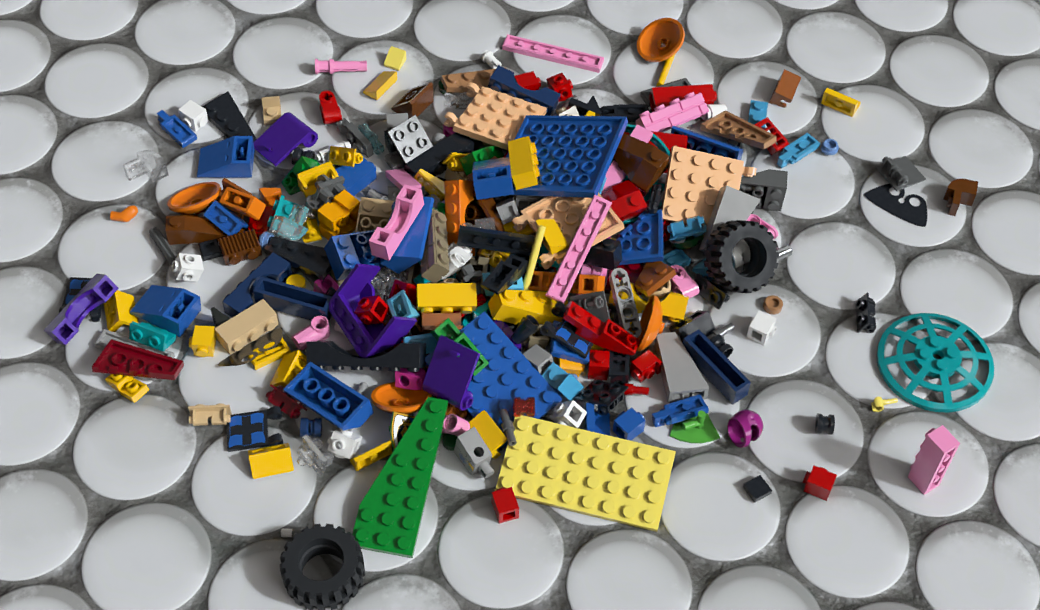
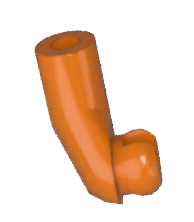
(124, 216)

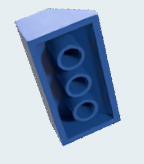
(708, 145)
(413, 244)
(330, 397)

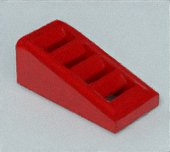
(780, 139)

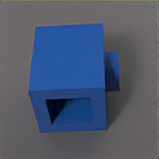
(629, 424)

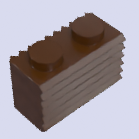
(240, 247)

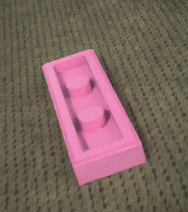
(400, 177)

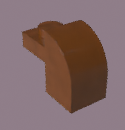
(960, 192)

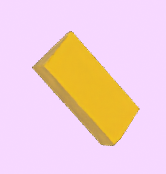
(381, 84)
(553, 236)
(372, 455)

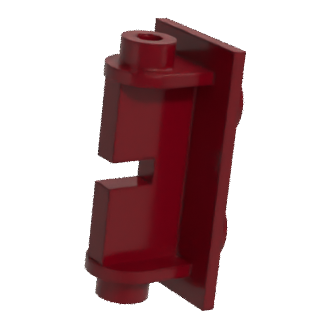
(278, 397)

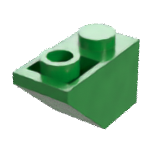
(290, 181)

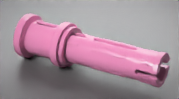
(332, 66)

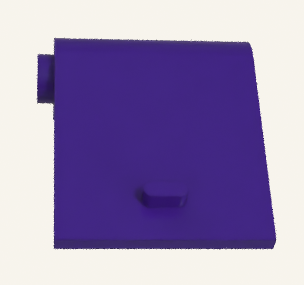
(284, 137)
(451, 373)

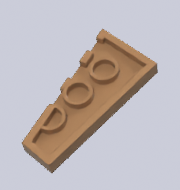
(458, 82)
(738, 129)

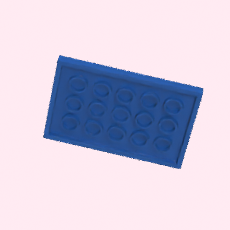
(505, 376)

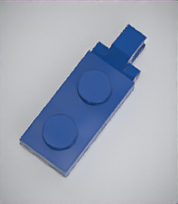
(176, 129)
(679, 411)

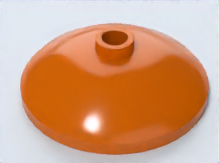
(660, 40)
(194, 198)
(650, 322)
(396, 399)

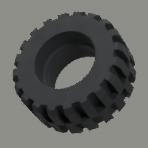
(762, 256)
(317, 542)

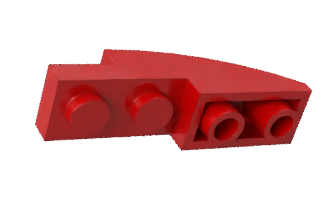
(604, 334)

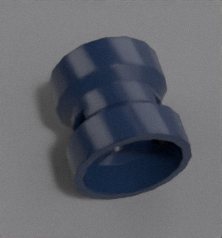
(316, 427)

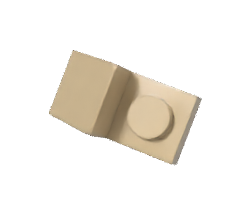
(271, 109)

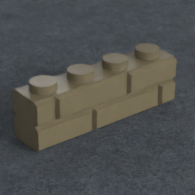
(435, 256)

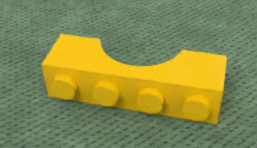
(673, 305)

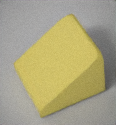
(395, 58)

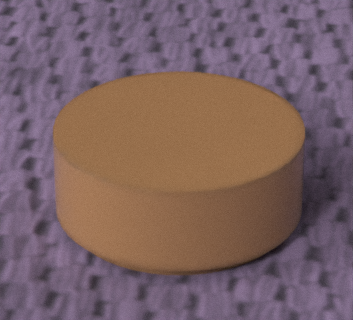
(773, 304)

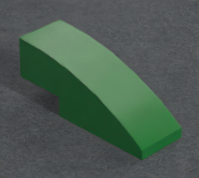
(450, 331)

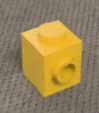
(203, 341)

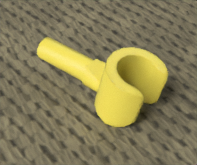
(878, 404)

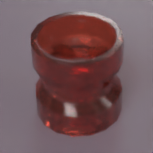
(521, 407)

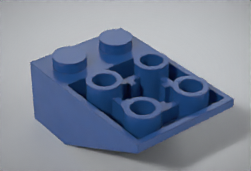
(227, 158)
(492, 178)
(348, 250)
(168, 308)

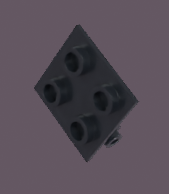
(603, 394)

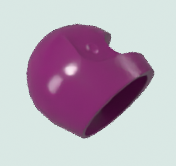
(744, 425)

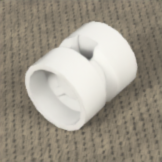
(740, 254)

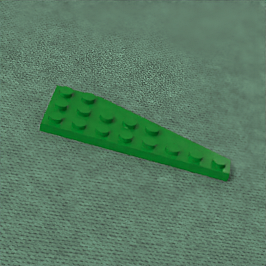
(395, 503)

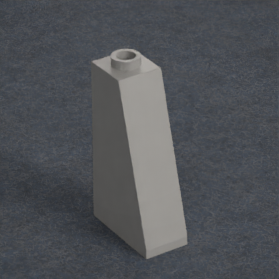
(729, 206)
(678, 370)

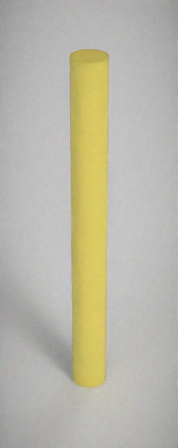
(533, 257)

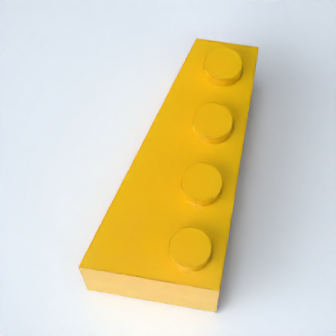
(515, 304)

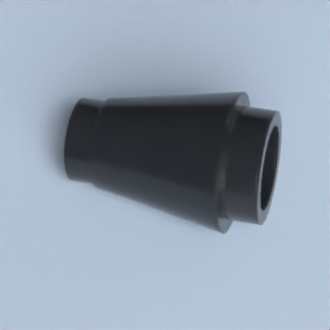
(526, 327)

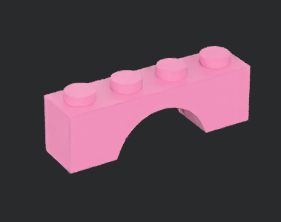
(407, 207)

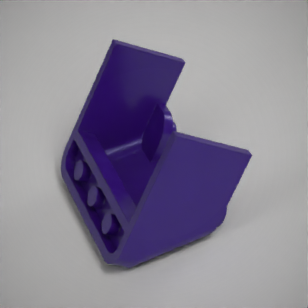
(371, 338)

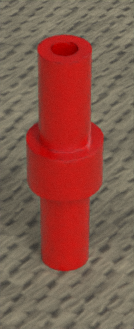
(636, 390)

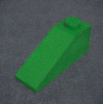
(480, 155)

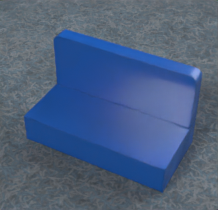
(224, 218)
(596, 422)

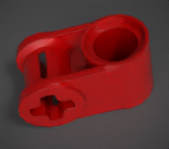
(329, 108)

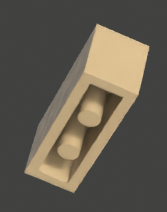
(246, 326)

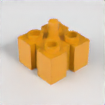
(339, 215)

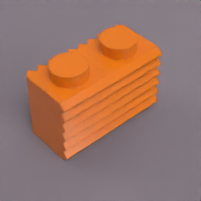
(242, 203)

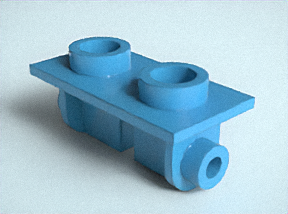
(680, 231)

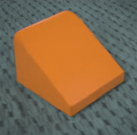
(269, 195)

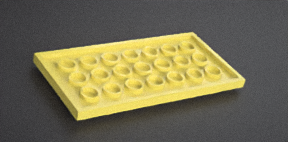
(587, 472)

